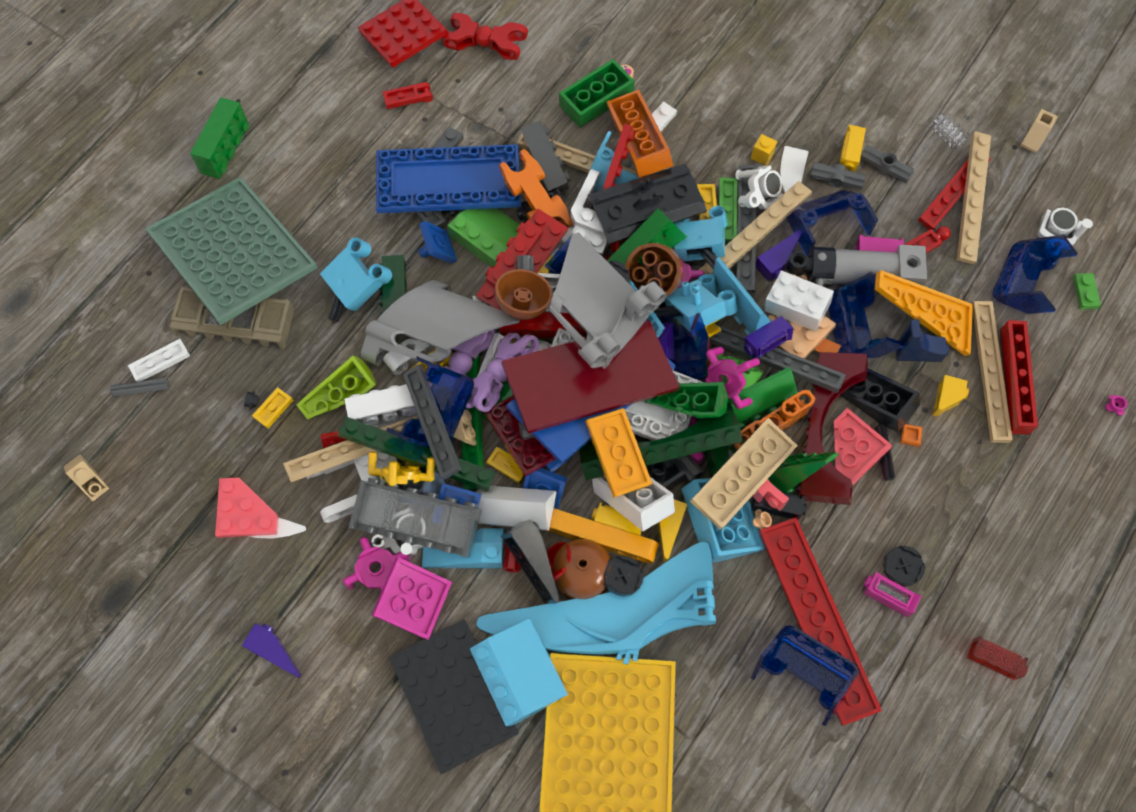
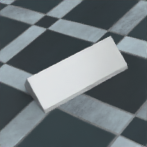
(514, 505)

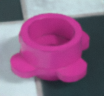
(1121, 403)

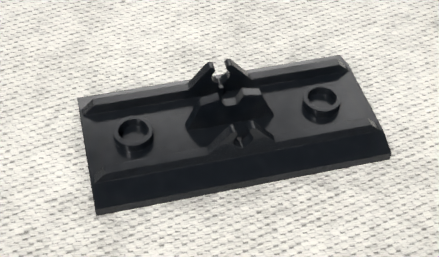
(630, 204)

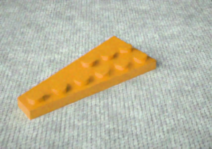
(934, 310)

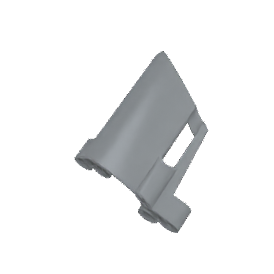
(600, 303)
(433, 317)

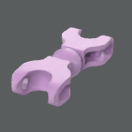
(461, 360)
(489, 383)

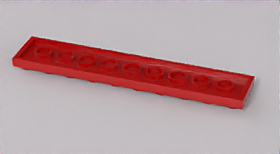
(816, 609)

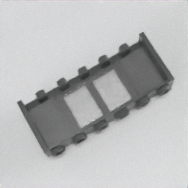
(415, 517)

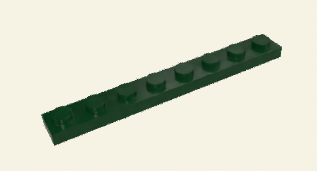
(410, 452)

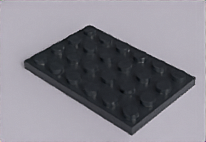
(450, 697)

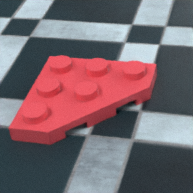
(856, 445)
(242, 511)

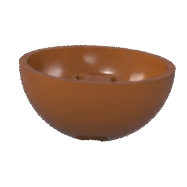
(523, 294)

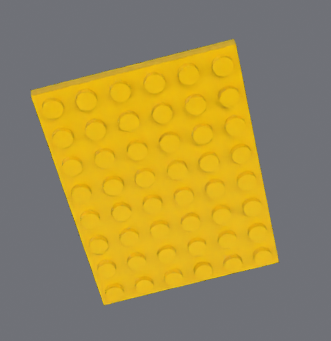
(609, 736)

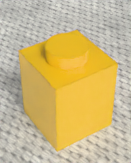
(763, 149)

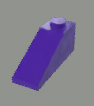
(776, 258)
(268, 646)

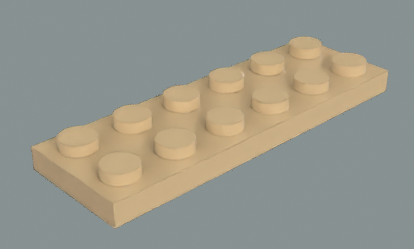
(743, 474)

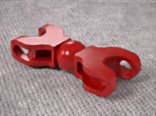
(499, 38)

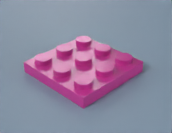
(411, 598)

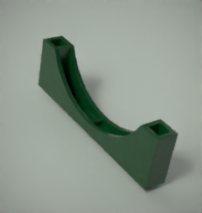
(700, 437)

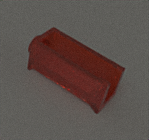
(997, 658)

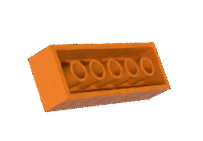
(648, 149)

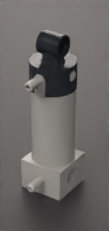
(843, 266)

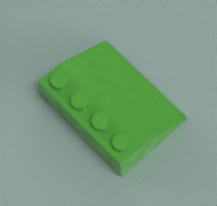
(483, 232)

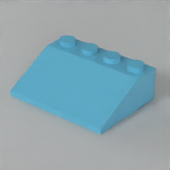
(748, 310)
(735, 539)
(518, 672)

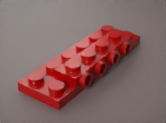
(534, 238)

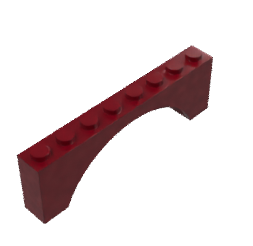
(828, 483)

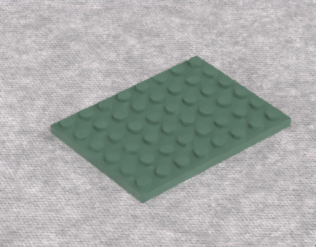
(231, 250)

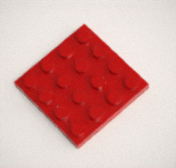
(402, 31)

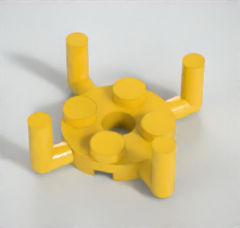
(399, 474)

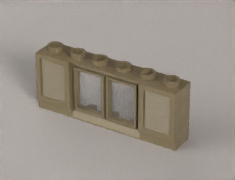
(263, 322)

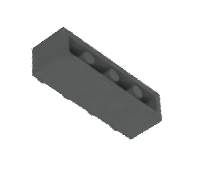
(543, 153)

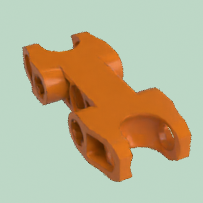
(529, 185)
(784, 417)

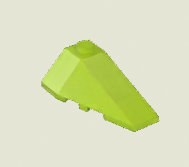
(347, 380)

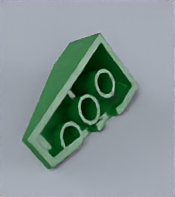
(695, 399)
(798, 468)

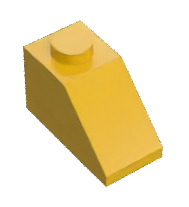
(949, 394)

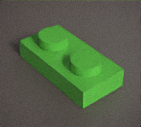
(1086, 291)

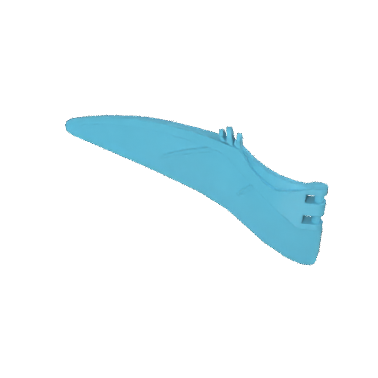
(628, 623)

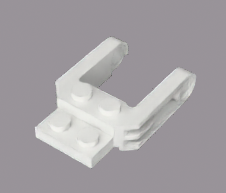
(584, 219)
(346, 506)

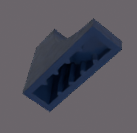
(920, 345)

